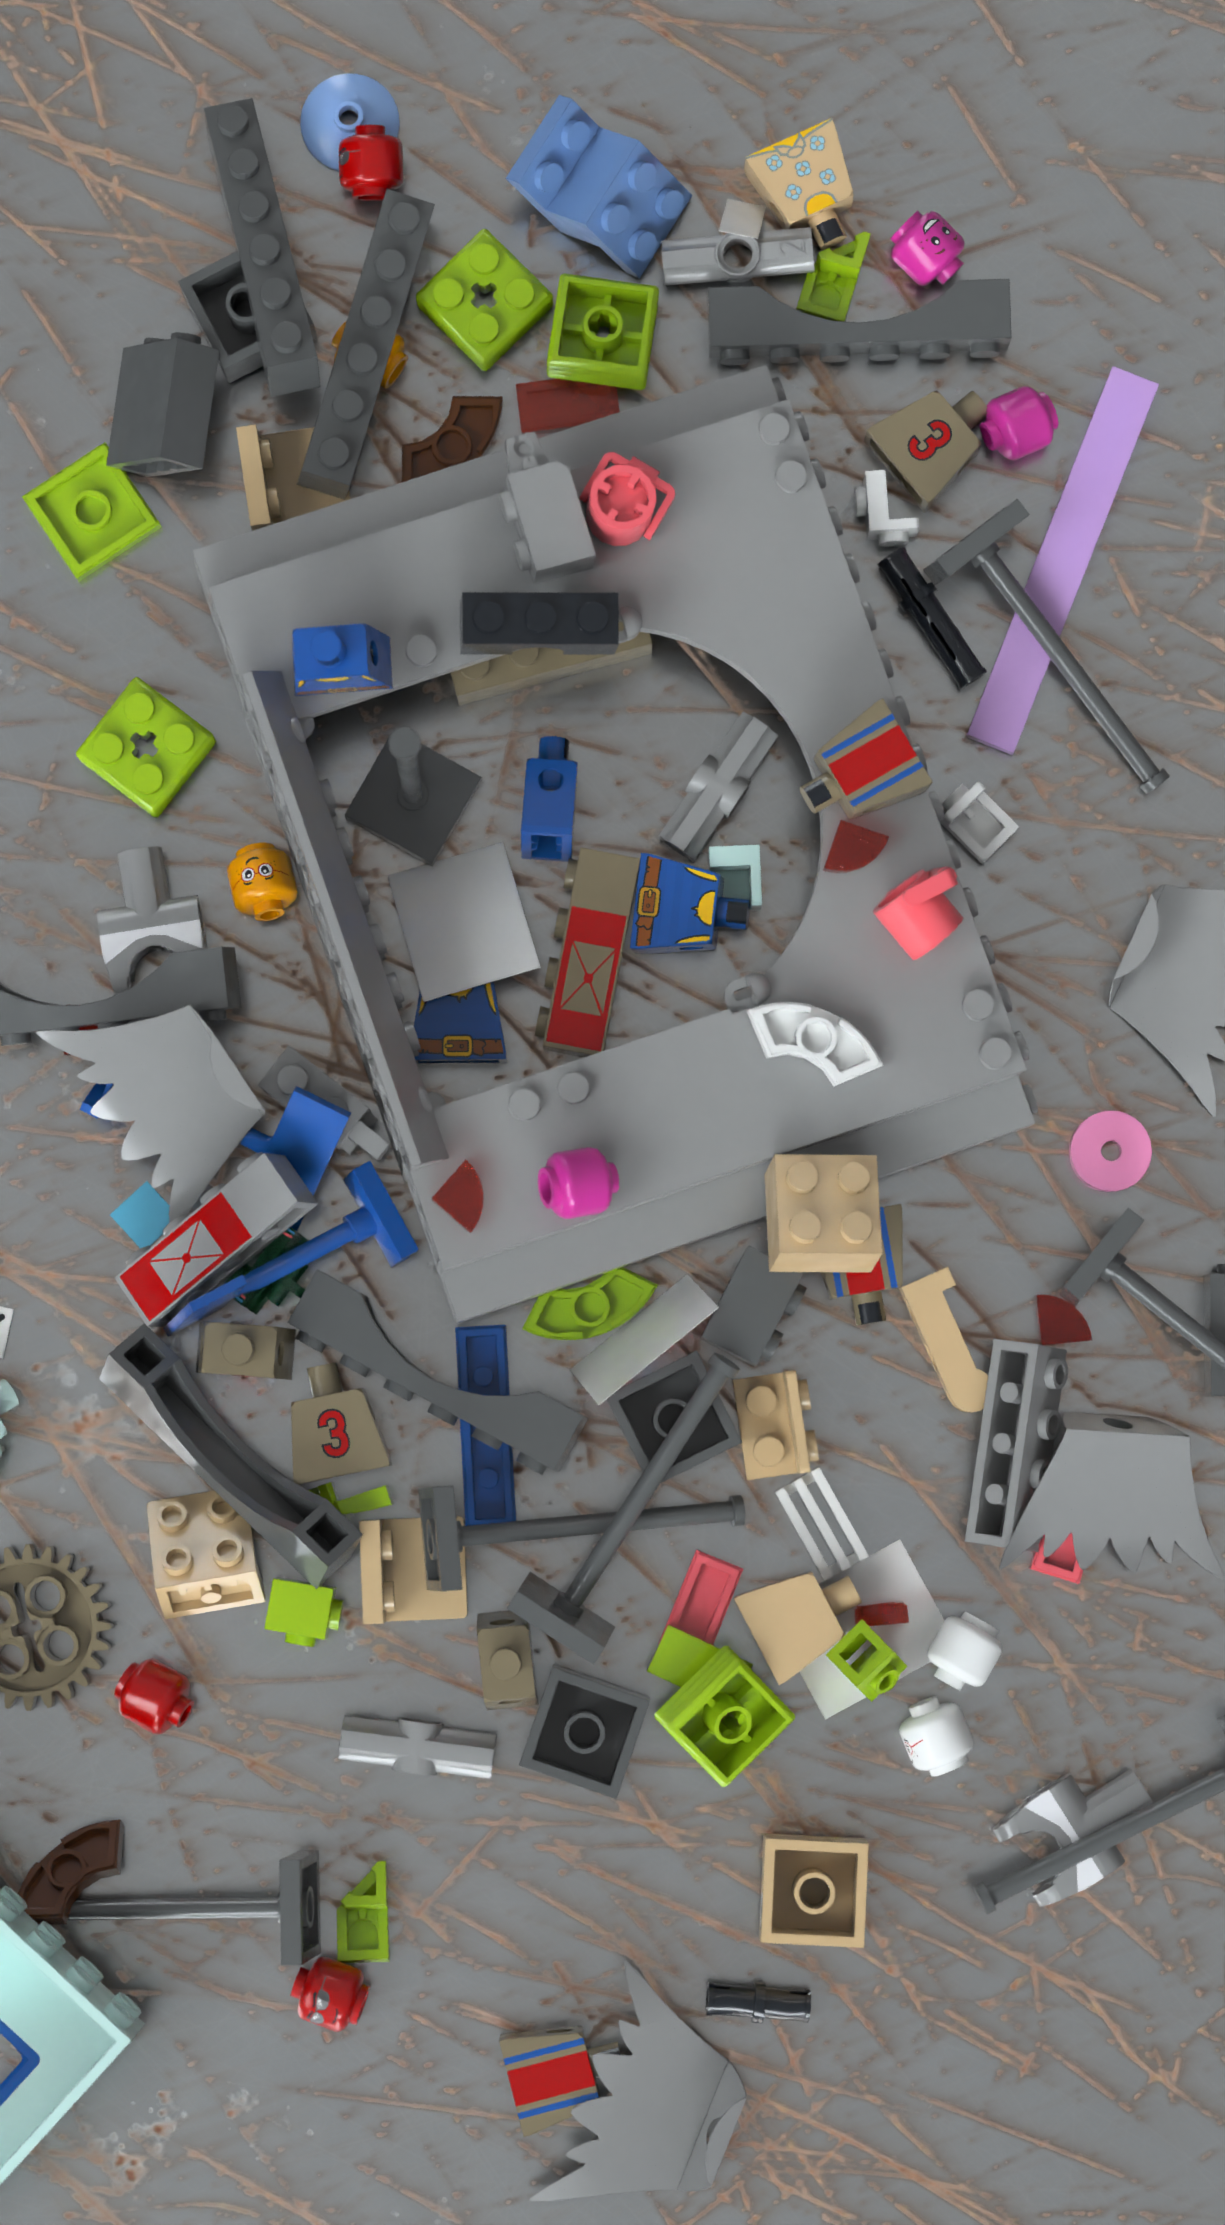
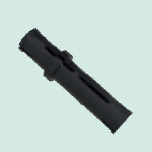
(931, 617)

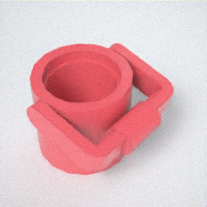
(624, 500)
(919, 911)

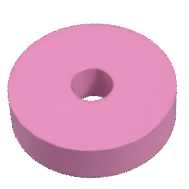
(1133, 1146)

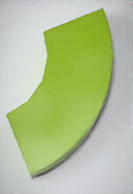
(590, 1309)

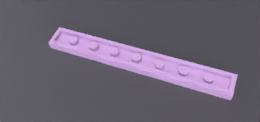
(1064, 556)

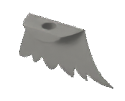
(1175, 981)
(176, 1089)
(1119, 1483)
(658, 2109)

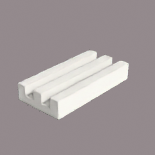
(843, 1561)

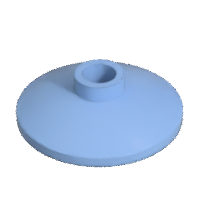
(328, 100)

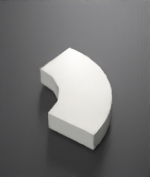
(816, 1036)

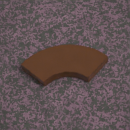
(461, 438)
(70, 1868)

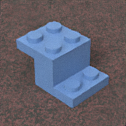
(599, 186)

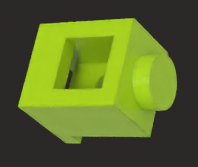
(874, 1669)

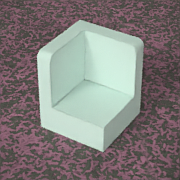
(740, 870)

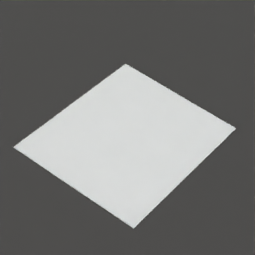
(463, 922)
(643, 1339)
(878, 1579)

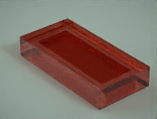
(563, 404)

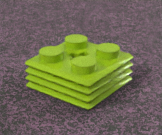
(593, 302)
(484, 331)
(142, 714)
(699, 1705)

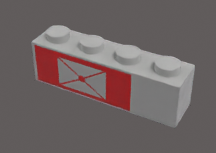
(215, 1238)

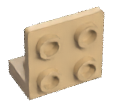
(271, 476)
(773, 1425)
(202, 1555)
(396, 1577)

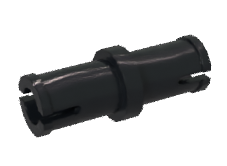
(758, 2002)

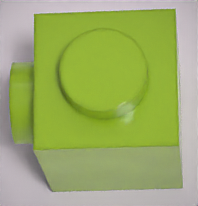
(302, 1611)

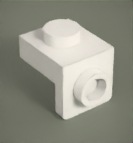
(873, 504)
(977, 821)

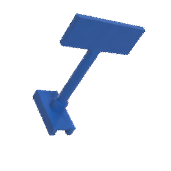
(304, 1134)
(375, 1218)

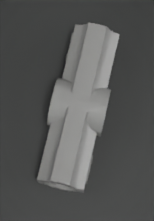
(703, 257)
(718, 786)
(417, 1746)

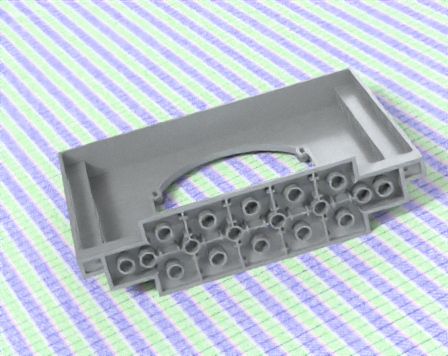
(697, 1110)

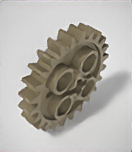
(74, 1614)

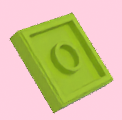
(91, 512)

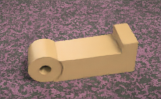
(944, 1342)

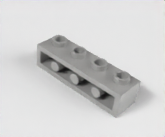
(1014, 1437)

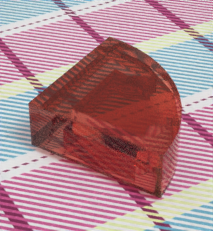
(853, 848)
(462, 1197)
(1060, 1321)
(882, 1613)

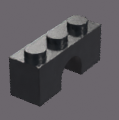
(539, 620)

